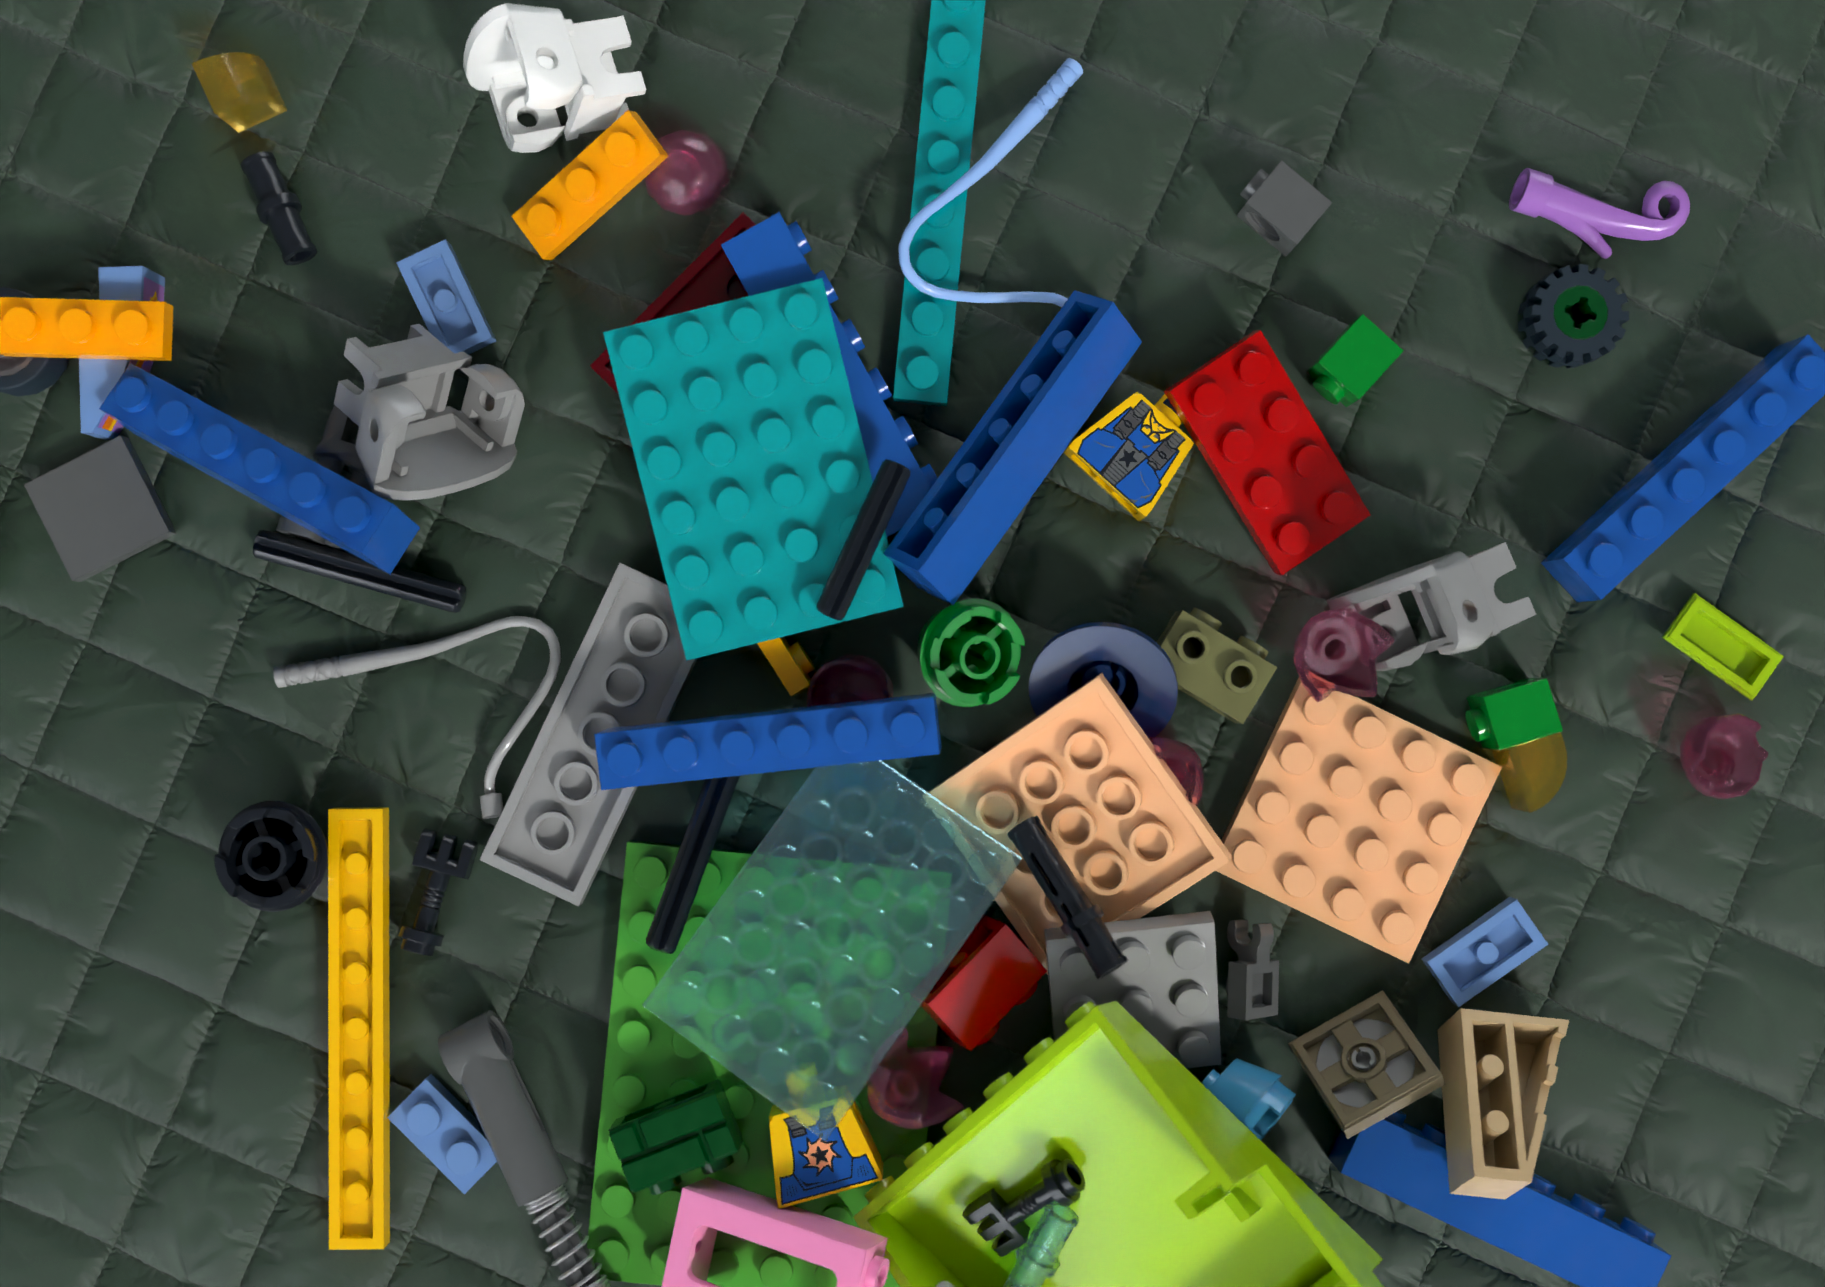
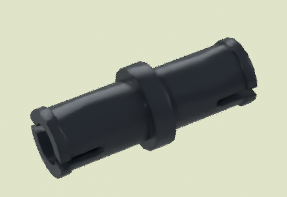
(278, 208)

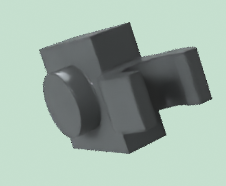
(1253, 979)

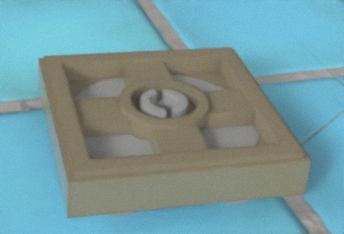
(1366, 1064)

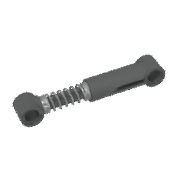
(482, 1061)

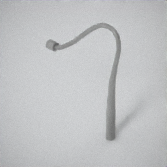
(351, 664)

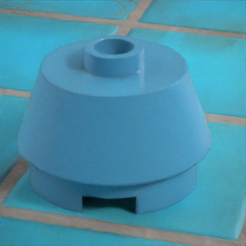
(1251, 1094)

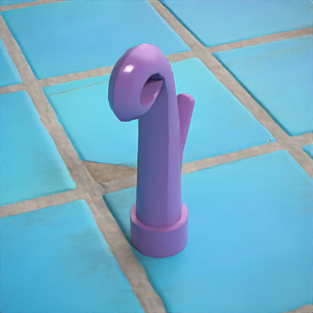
(1587, 217)

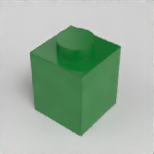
(1353, 362)
(1513, 714)

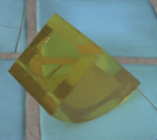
(239, 89)
(1533, 771)

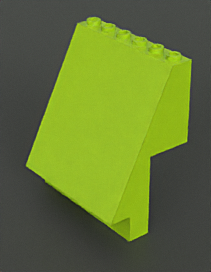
(1167, 1170)

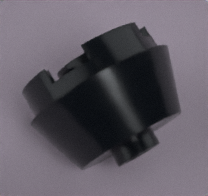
(272, 856)

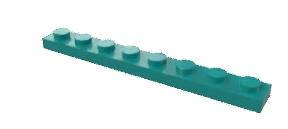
(940, 161)

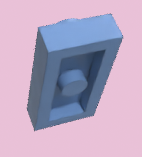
(446, 298)
(1484, 951)
(445, 1133)

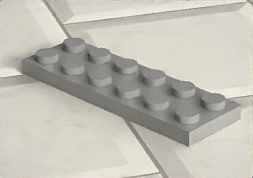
(622, 676)

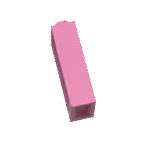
(713, 1205)

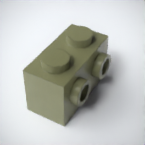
(1214, 667)

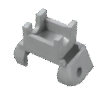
(407, 433)
(1453, 598)

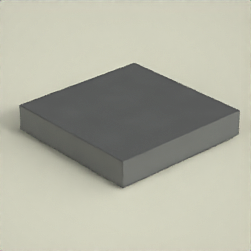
(100, 508)

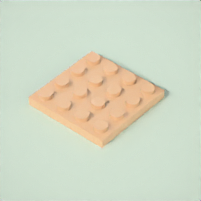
(1103, 804)
(1356, 818)

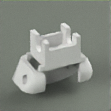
(540, 62)

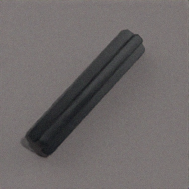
(863, 539)

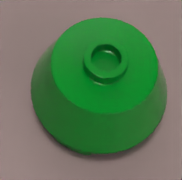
(970, 653)

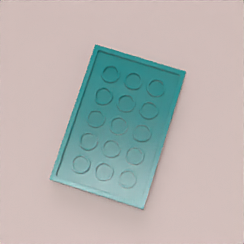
(748, 464)

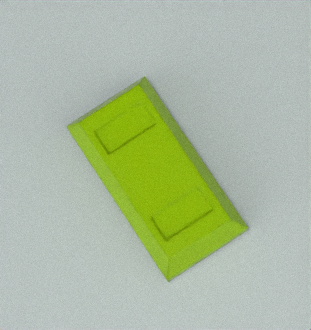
(1722, 646)

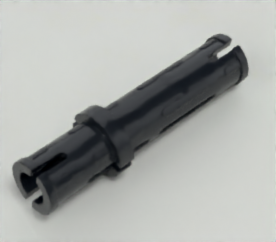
(1079, 916)

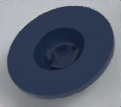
(1126, 657)

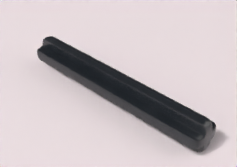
(355, 571)
(690, 864)

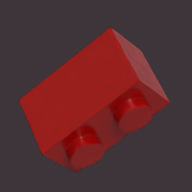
(983, 984)

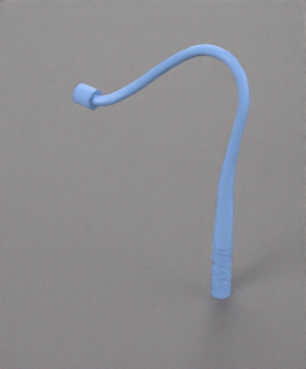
(1013, 134)

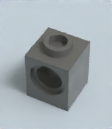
(1282, 207)

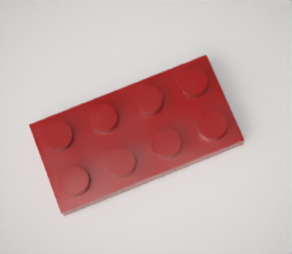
(1267, 452)

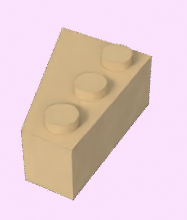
(1495, 1097)

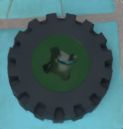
(1555, 326)

